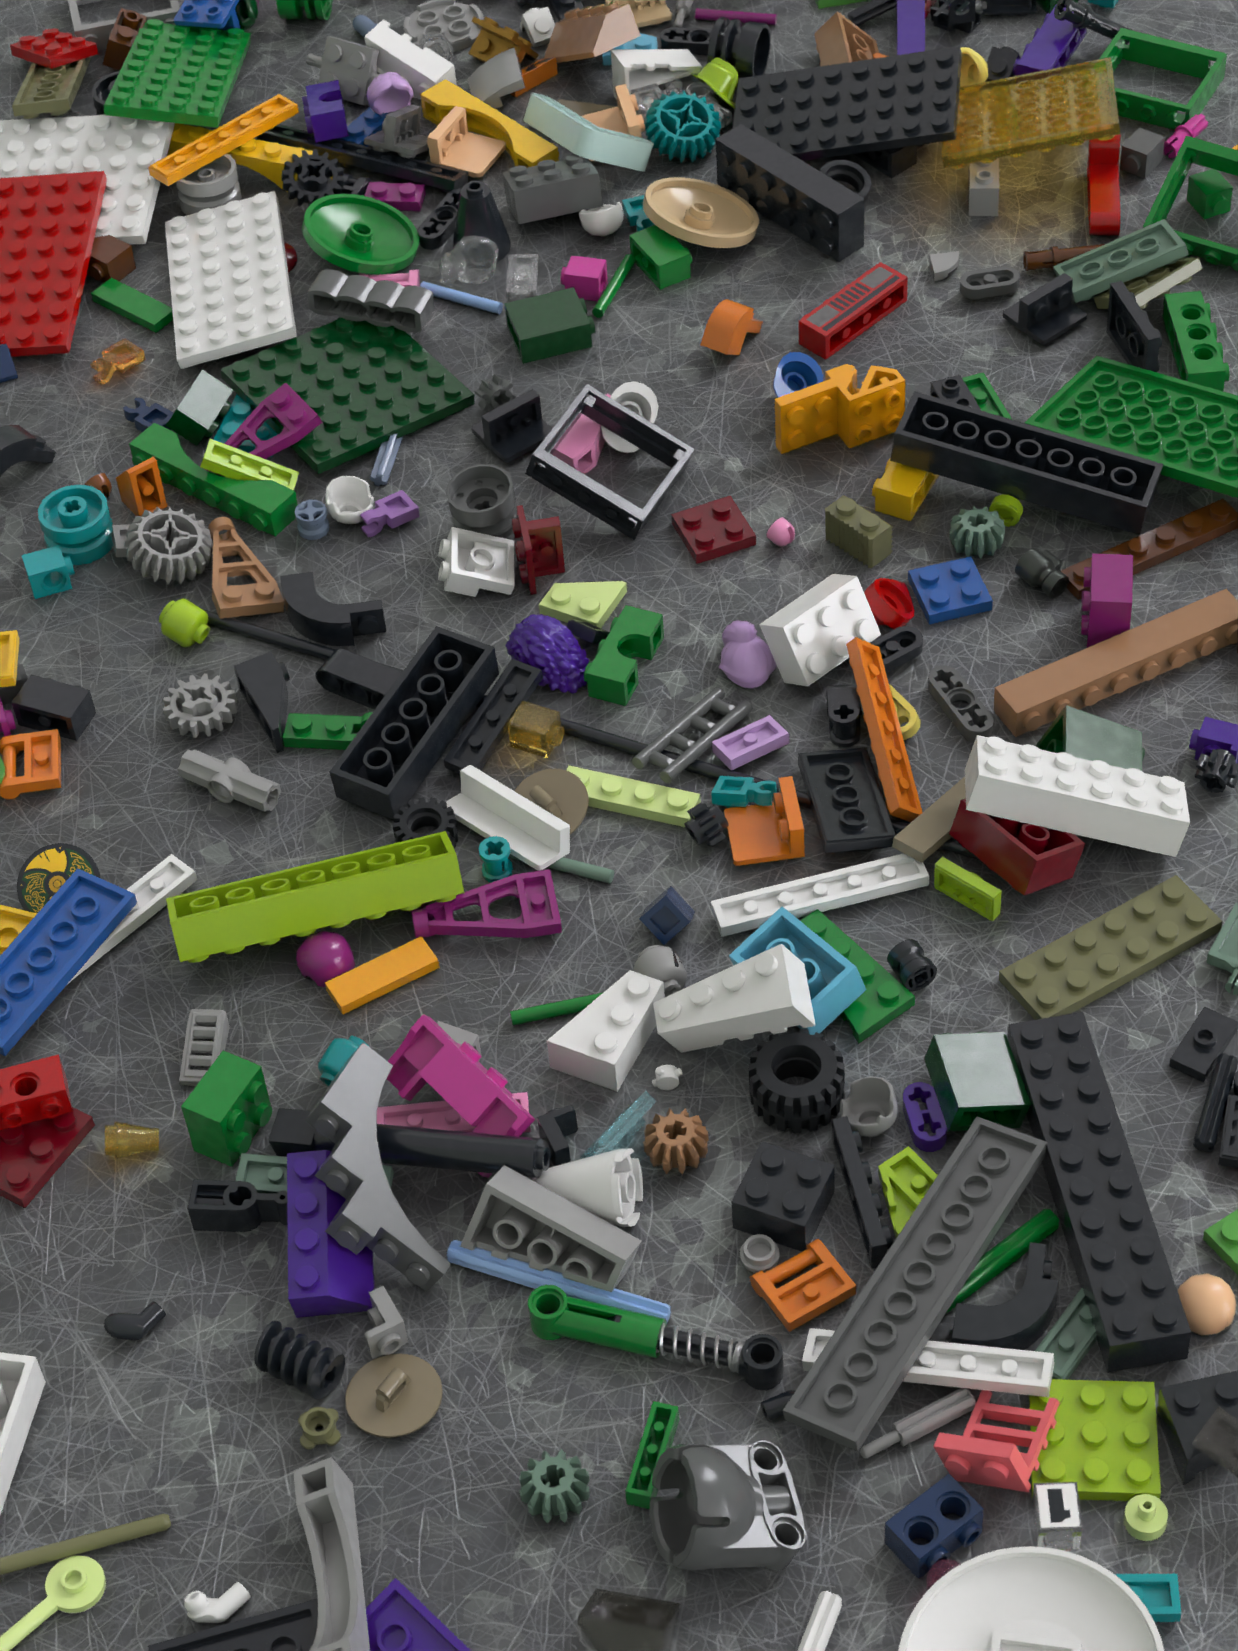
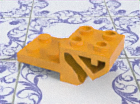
(841, 408)

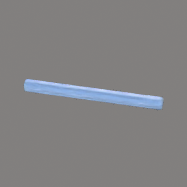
(520, 1273)

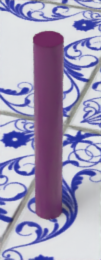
(744, 17)

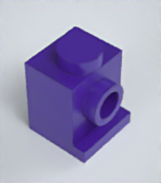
(1215, 735)

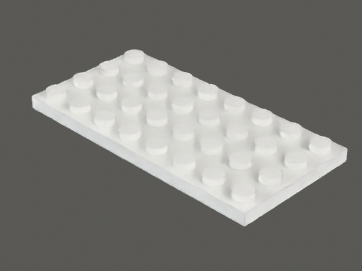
(229, 280)

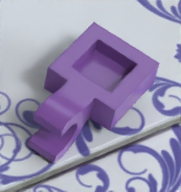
(390, 510)

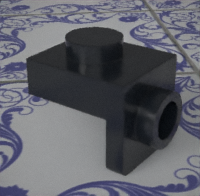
(1001, 63)
(552, 1130)

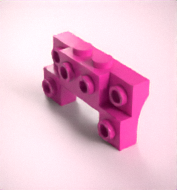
(459, 1078)

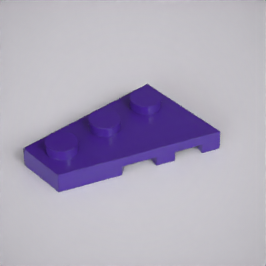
(404, 1624)

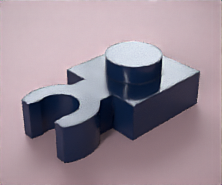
(145, 416)

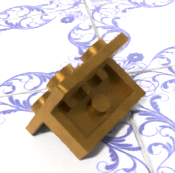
(495, 40)

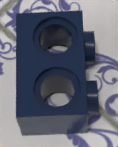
(926, 1520)

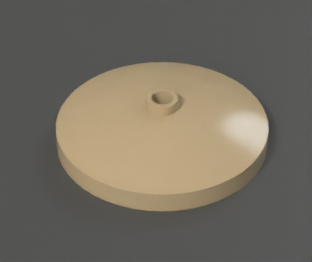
(700, 212)

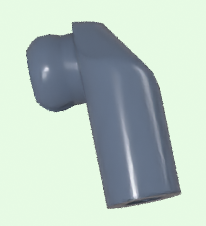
(363, 24)

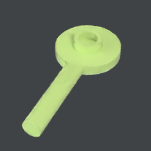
(70, 1587)

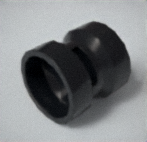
(913, 967)

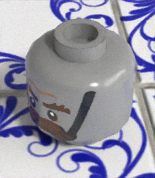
(664, 965)

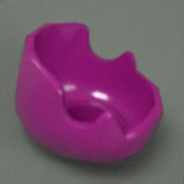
(324, 957)

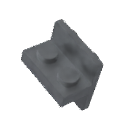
(400, 133)

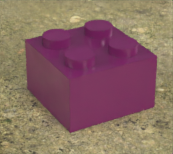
(1108, 597)

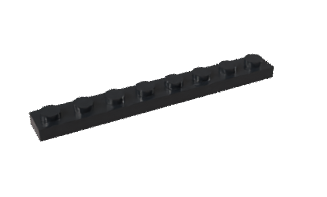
(373, 162)

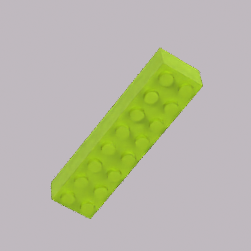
(314, 897)

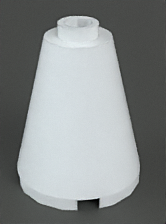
(600, 1184)

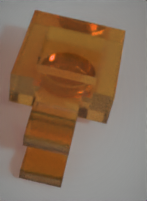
(120, 357)

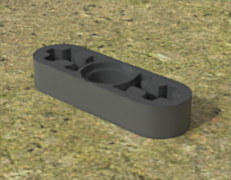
(959, 690)

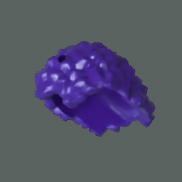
(552, 648)

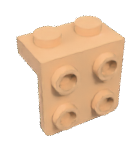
(620, 118)
(457, 148)

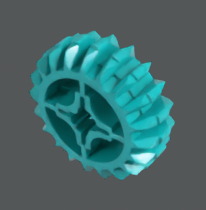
(694, 137)

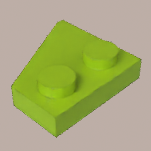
(904, 1184)

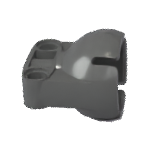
(730, 1508)

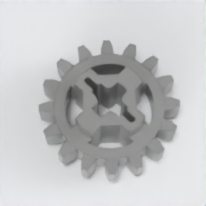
(200, 705)

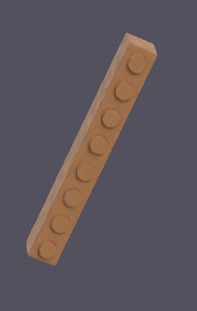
(1118, 663)

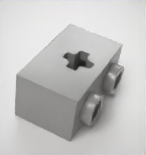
(984, 188)

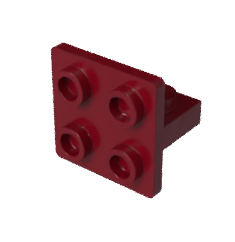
(538, 547)

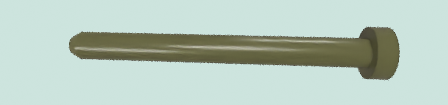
(84, 1543)

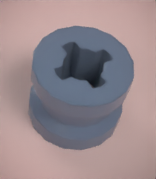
(312, 519)

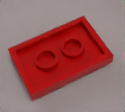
(53, 48)

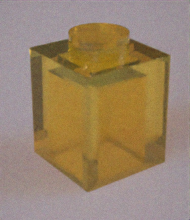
(535, 729)

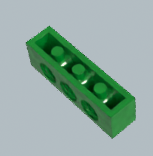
(1194, 340)

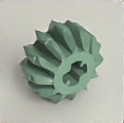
(977, 532)
(558, 1500)

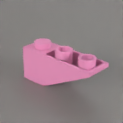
(582, 445)

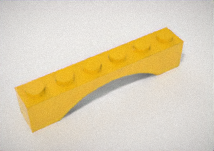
(522, 144)
(255, 154)

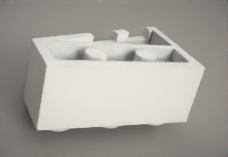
(417, 66)
(608, 1033)

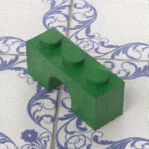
(613, 671)

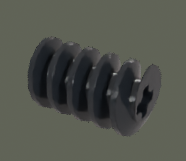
(298, 1361)

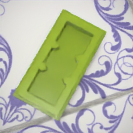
(967, 888)

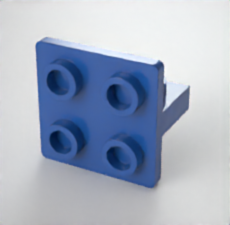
(208, 13)

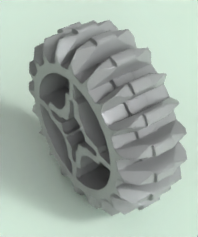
(168, 545)

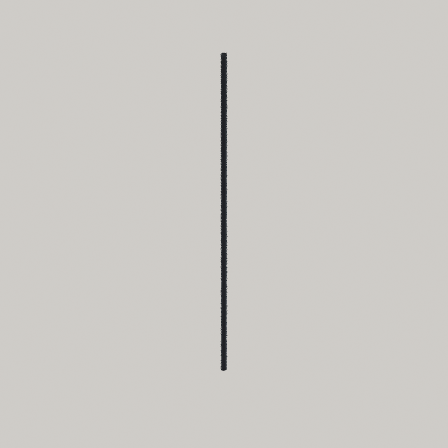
(570, 728)

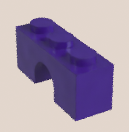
(325, 111)

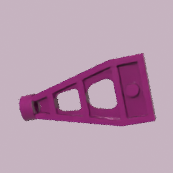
(289, 411)
(536, 901)

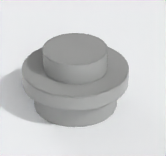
(759, 1253)

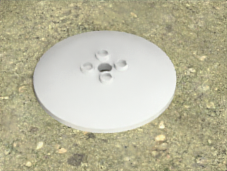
(1030, 1603)

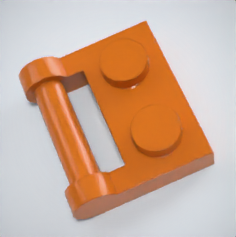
(41, 762)
(809, 1293)

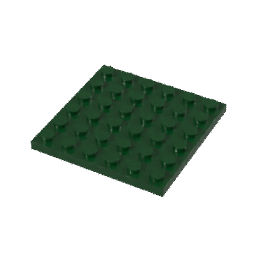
(358, 381)

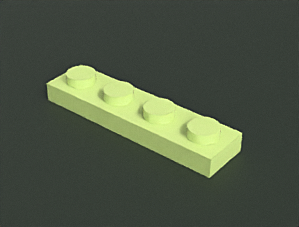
(637, 797)

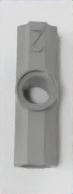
(229, 780)

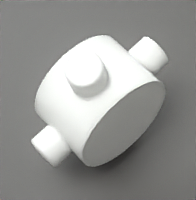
(667, 1077)

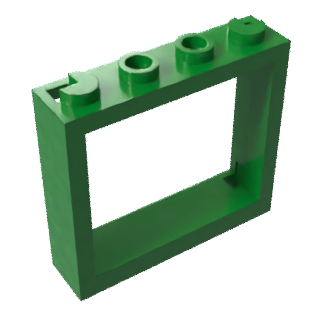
(1169, 56)
(1206, 155)

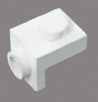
(538, 25)

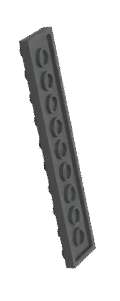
(915, 1284)

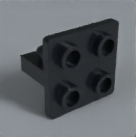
(1046, 311)
(513, 427)

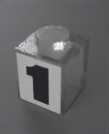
(1057, 1515)

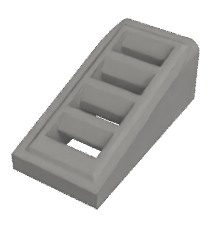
(202, 1025)

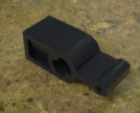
(233, 1206)

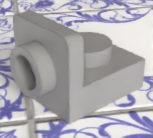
(389, 1327)

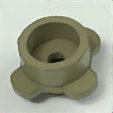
(316, 1418)

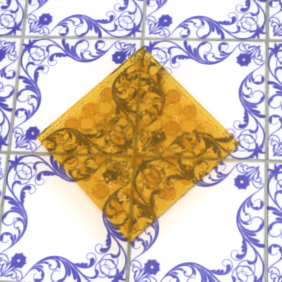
(1034, 113)

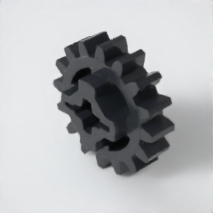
(312, 177)

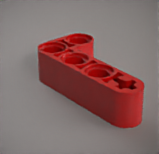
(1103, 186)

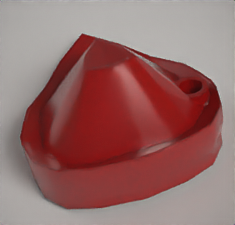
(890, 602)

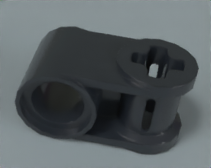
(844, 714)

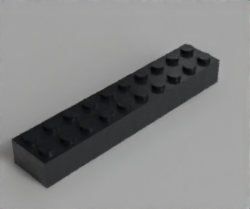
(1099, 1195)

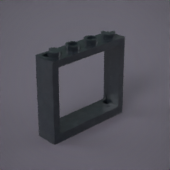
(587, 492)

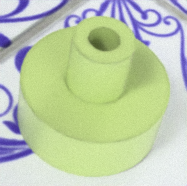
(1145, 1517)

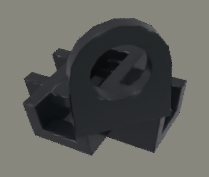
(956, 15)

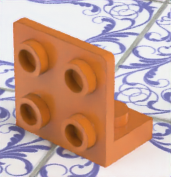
(767, 832)

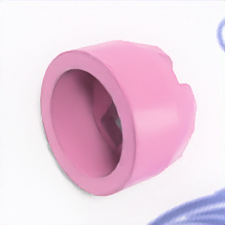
(781, 532)

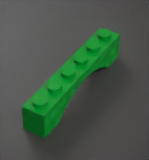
(259, 503)

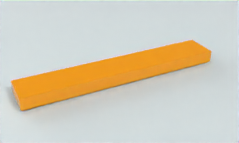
(223, 140)

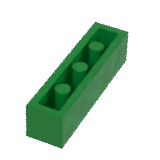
(655, 1441)

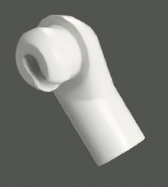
(215, 1609)

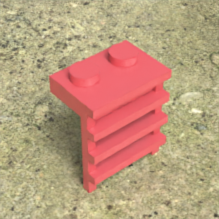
(989, 1452)

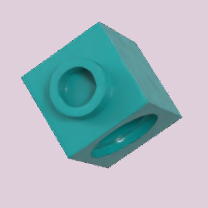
(48, 571)

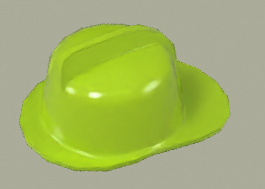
(720, 78)

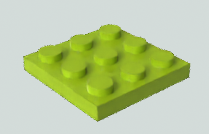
(1101, 1439)

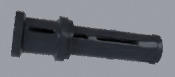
(1084, 18)

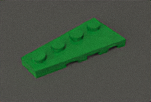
(884, 994)

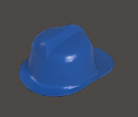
(796, 373)

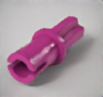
(1191, 128)

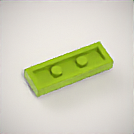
(245, 466)

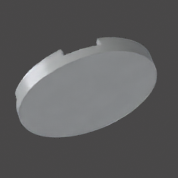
(444, 18)

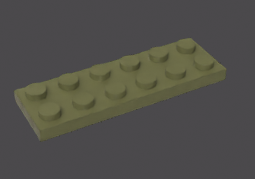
(49, 89)
(1110, 950)

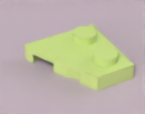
(583, 601)

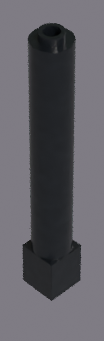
(422, 1146)

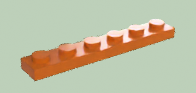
(884, 730)

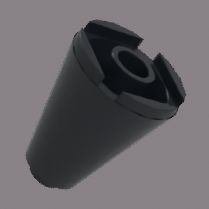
(480, 217)

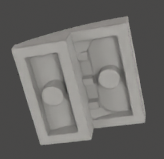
(497, 78)

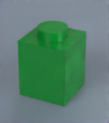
(1209, 193)

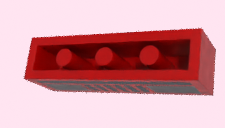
(852, 310)

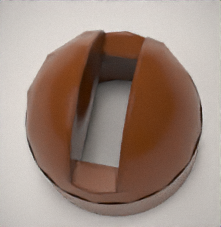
(101, 483)

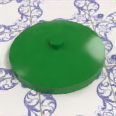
(360, 234)

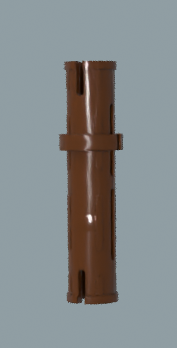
(1054, 256)

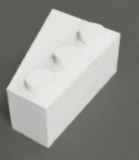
(652, 66)

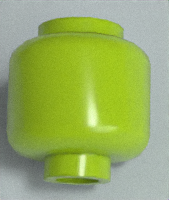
(184, 622)

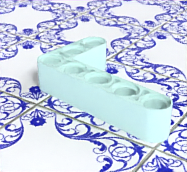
(584, 137)

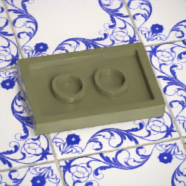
(1156, 282)

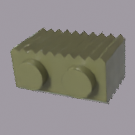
(858, 531)

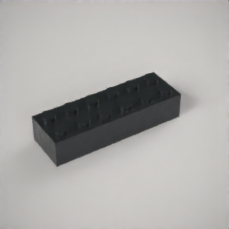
(791, 192)
(414, 722)

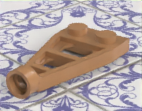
(245, 599)

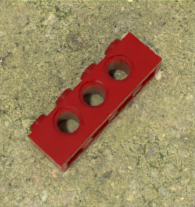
(33, 1092)

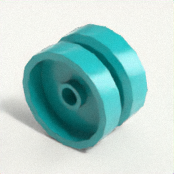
(77, 522)

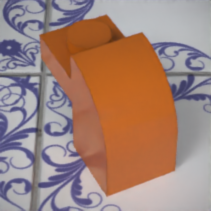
(729, 326)

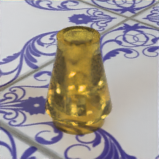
(130, 1139)

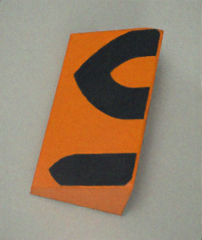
(537, 73)

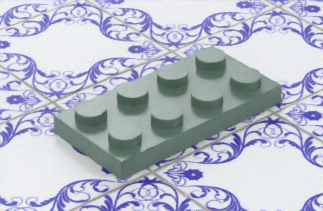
(1122, 259)

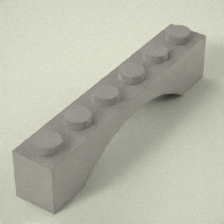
(330, 1525)

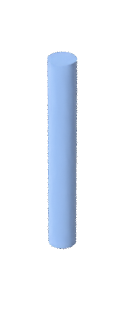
(463, 298)

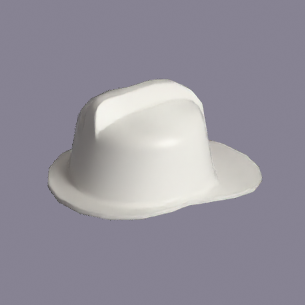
(639, 400)

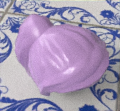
(389, 93)
(745, 655)

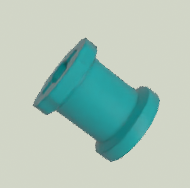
(499, 854)

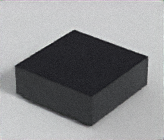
(587, 631)

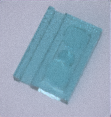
(626, 1123)

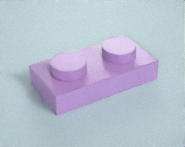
(750, 742)

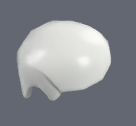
(602, 220)
(348, 498)

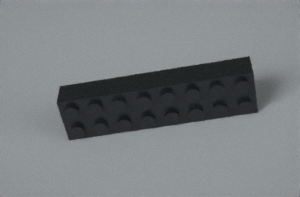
(1026, 462)

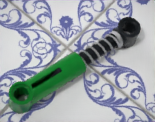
(650, 1336)

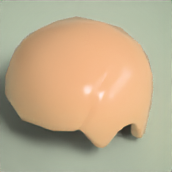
(1207, 1303)

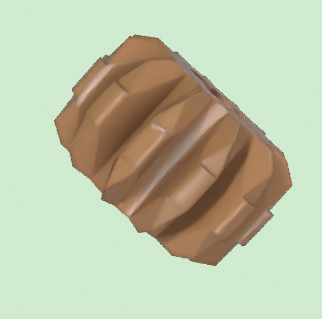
(676, 1141)

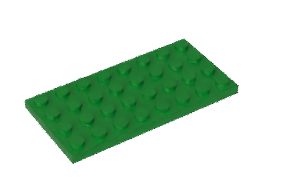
(178, 74)
(1152, 418)

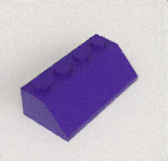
(320, 1271)

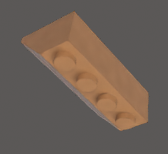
(591, 32)
(843, 42)

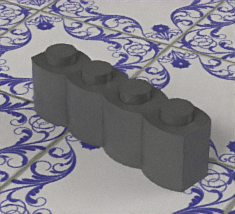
(378, 302)

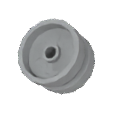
(209, 186)

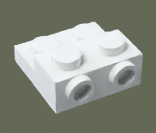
(476, 562)

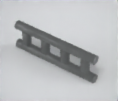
(692, 749)

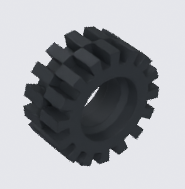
(425, 815)

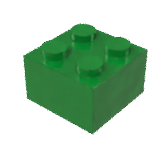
(227, 1108)

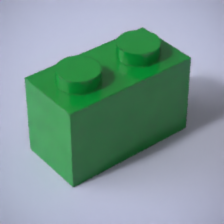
(660, 256)

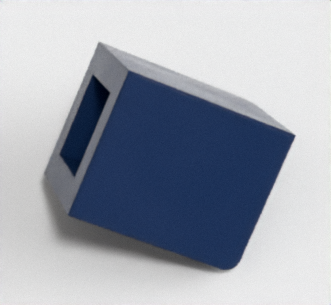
(667, 915)

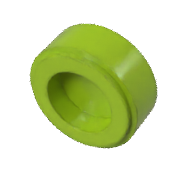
(1008, 509)

